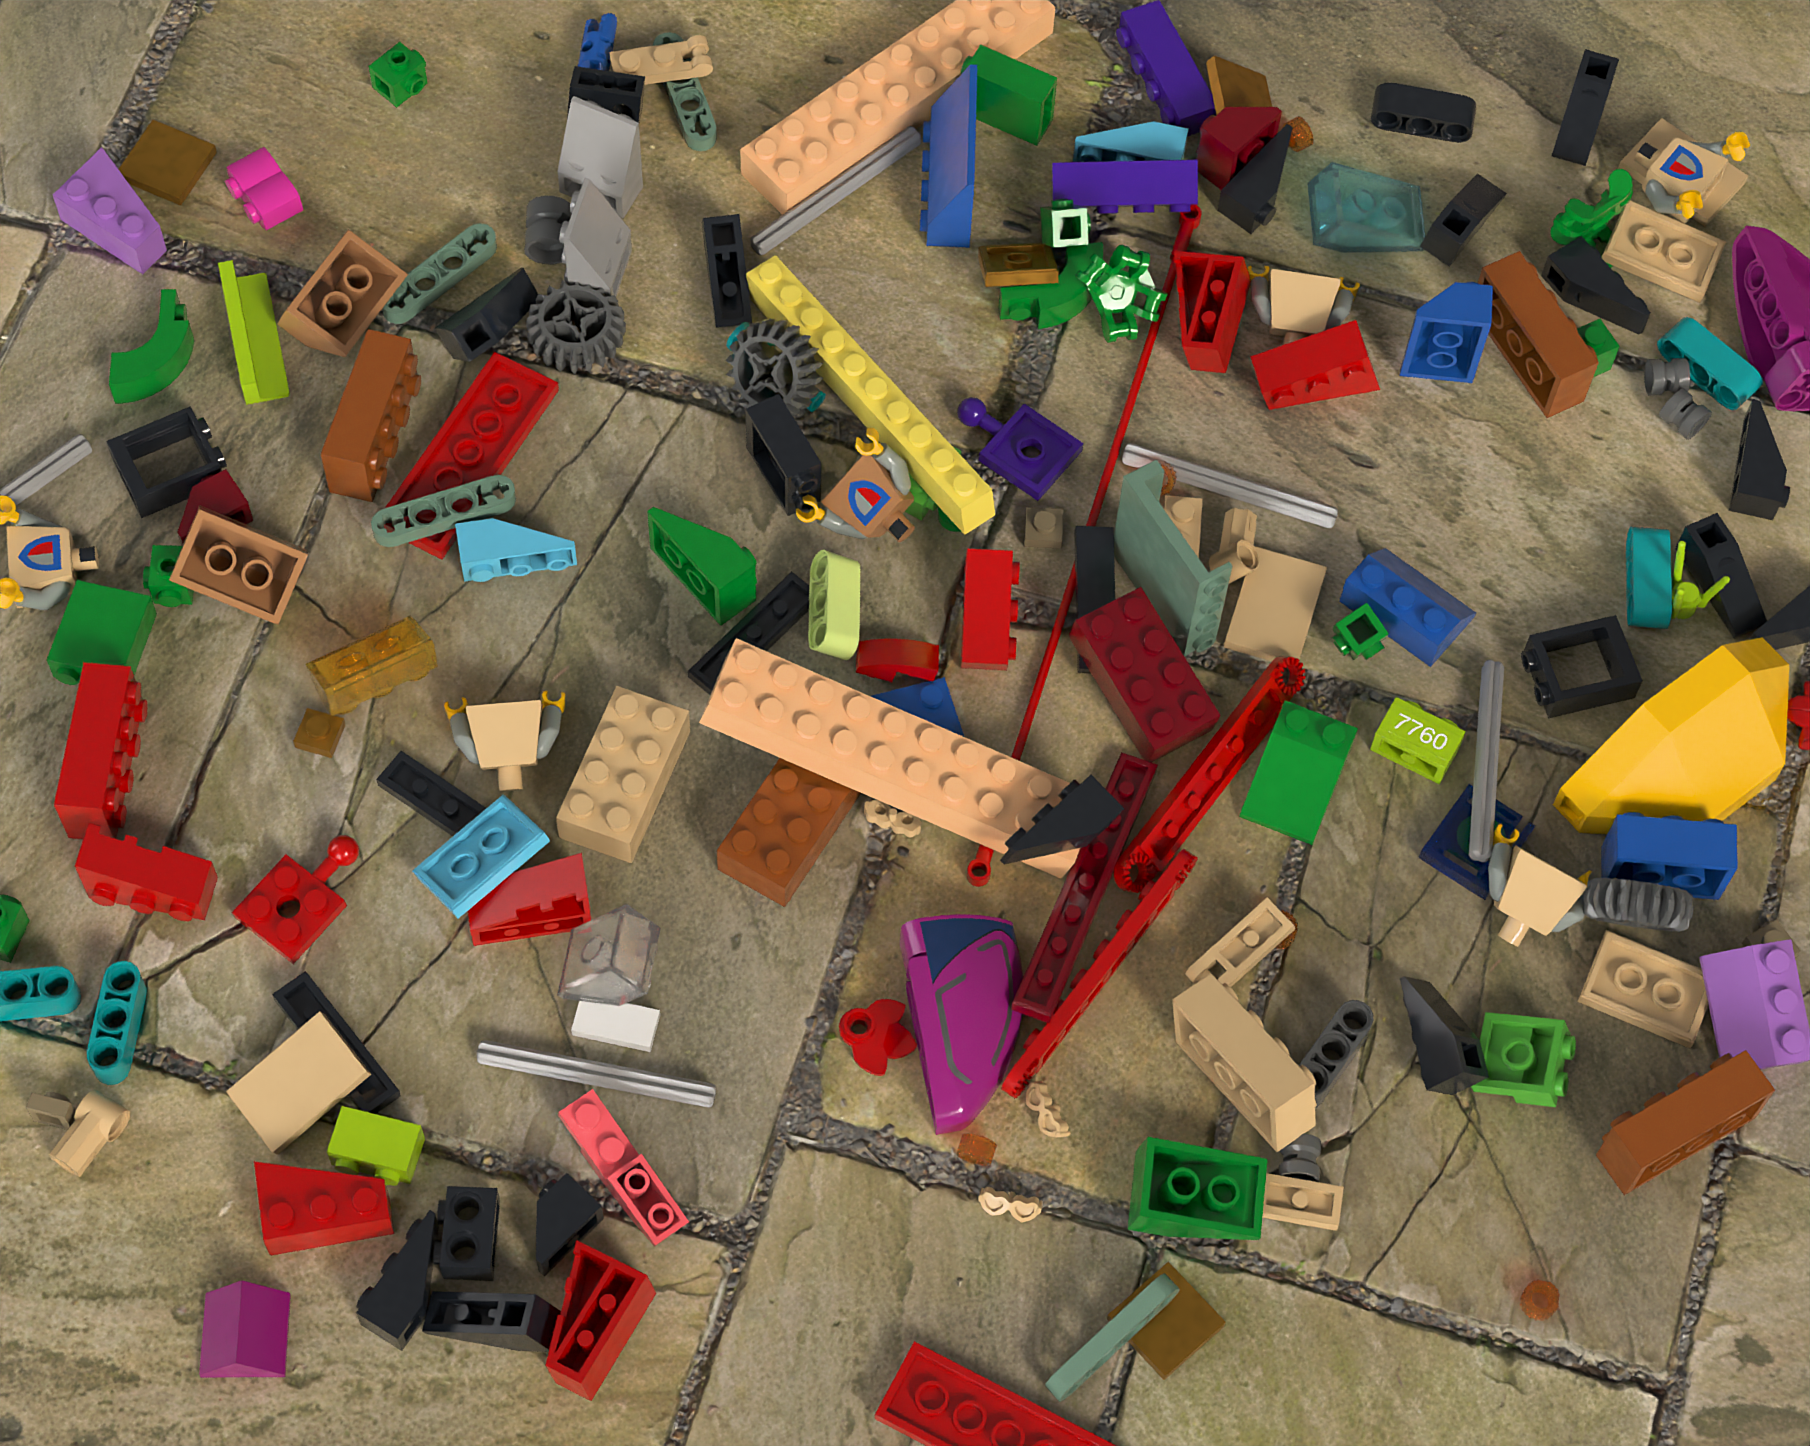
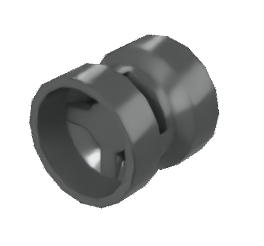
(1666, 376)
(1685, 414)
(1300, 1158)

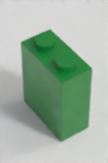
(1012, 95)
(100, 628)

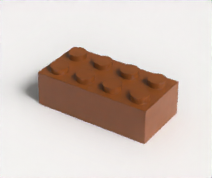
(1537, 336)
(371, 416)
(784, 830)
(1684, 1121)

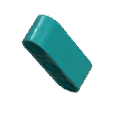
(1711, 363)
(1648, 577)
(38, 998)
(112, 1005)

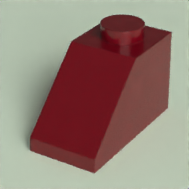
(219, 494)

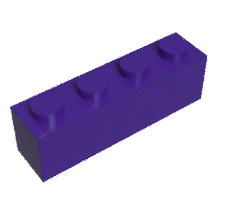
(1165, 66)
(1128, 184)

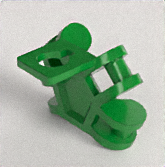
(1592, 220)
(1116, 289)

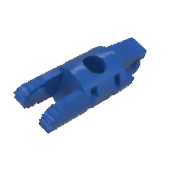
(598, 42)

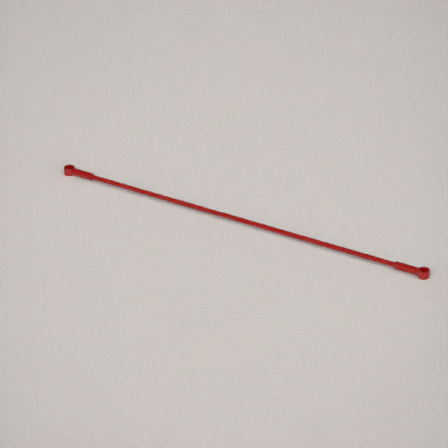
(1181, 243)

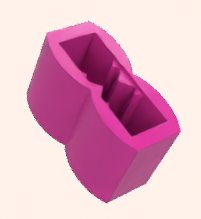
(263, 188)

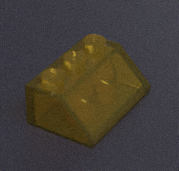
(372, 665)

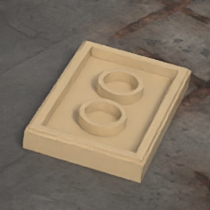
(1659, 137)
(1663, 251)
(1275, 607)
(1646, 989)
(298, 1083)

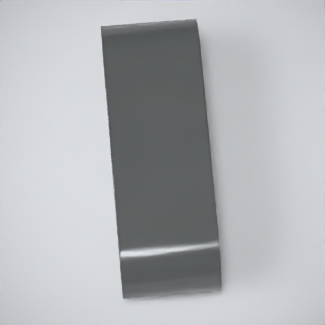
(1340, 1039)

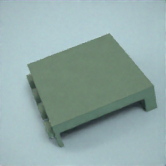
(1165, 565)

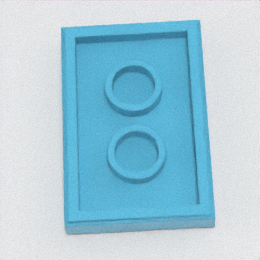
(480, 856)

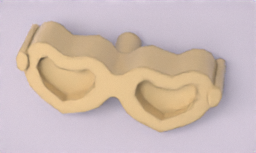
(885, 817)
(1049, 1117)
(999, 1202)

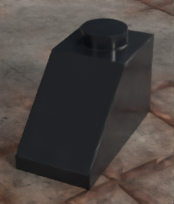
(563, 1216)

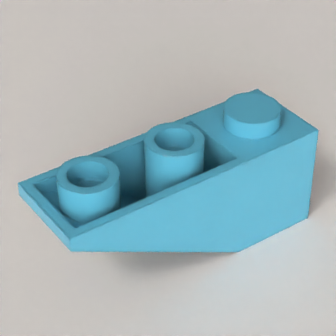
(1133, 143)
(501, 548)

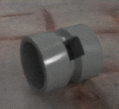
(543, 230)

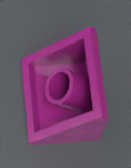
(245, 1332)

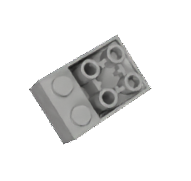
(604, 150)
(594, 242)

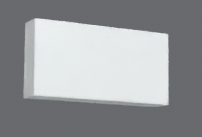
(618, 1025)

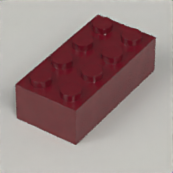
(1144, 675)

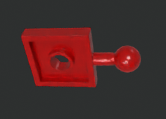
(293, 883)

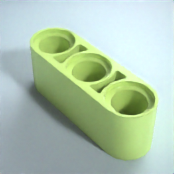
(834, 605)

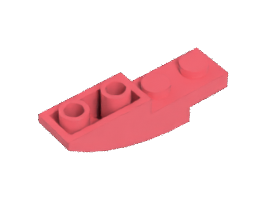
(622, 1168)

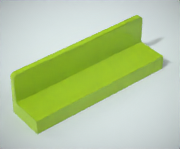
(254, 335)

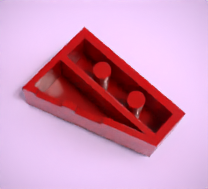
(1211, 306)
(1316, 368)
(989, 609)
(144, 878)
(533, 903)
(319, 1207)
(596, 1319)

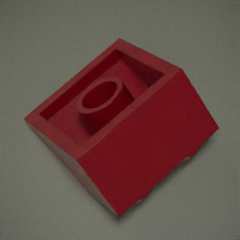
(1233, 140)

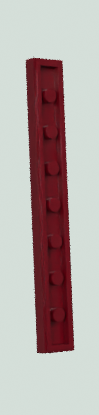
(1082, 895)

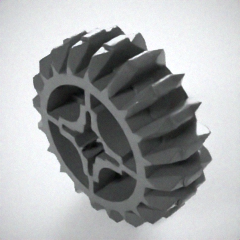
(560, 342)
(756, 362)
(1638, 904)

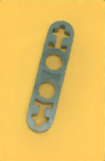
(685, 91)
(443, 277)
(441, 504)
(1112, 1337)

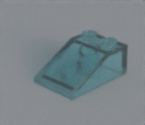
(1364, 212)

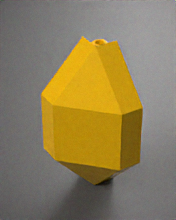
(1692, 746)

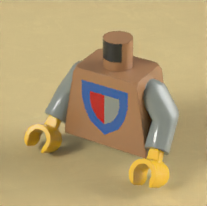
(868, 496)

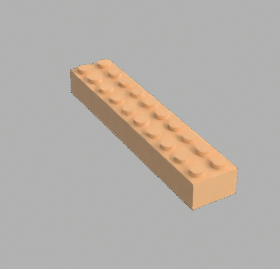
(885, 96)
(881, 751)

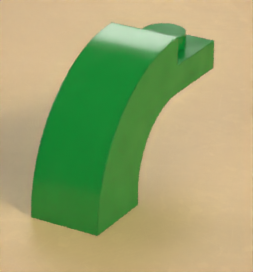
(1052, 302)
(159, 361)

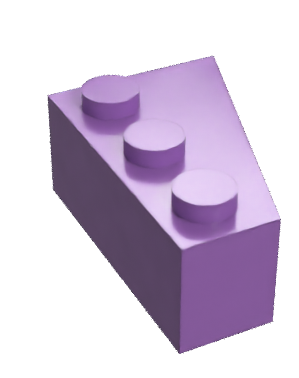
(110, 213)

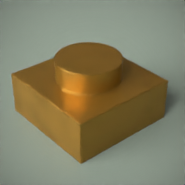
(319, 733)

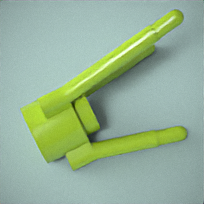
(1686, 595)

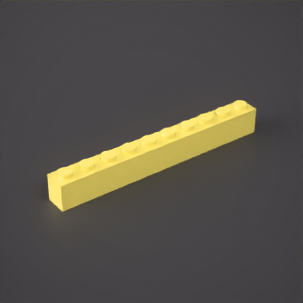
(875, 397)

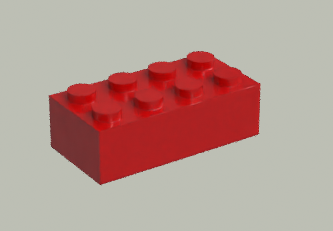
(100, 750)

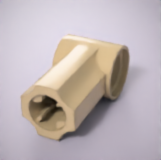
(1237, 544)
(95, 1123)

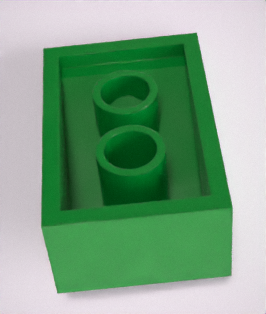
(705, 563)
(1298, 772)
(1196, 1191)

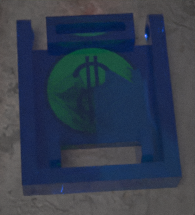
(1454, 837)

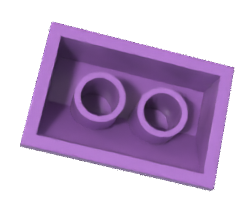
(1758, 1003)

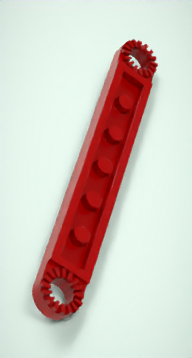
(1209, 775)
(1089, 983)

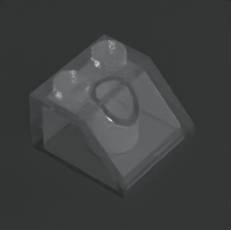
(610, 958)

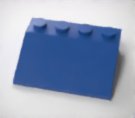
(950, 164)

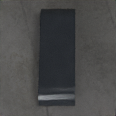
(1423, 112)

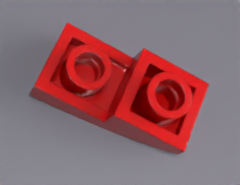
(888, 656)

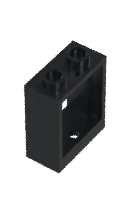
(153, 437)
(783, 454)
(1615, 652)

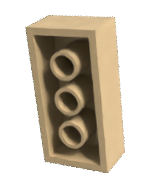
(623, 774)
(1245, 1061)

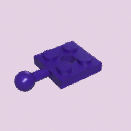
(1021, 431)

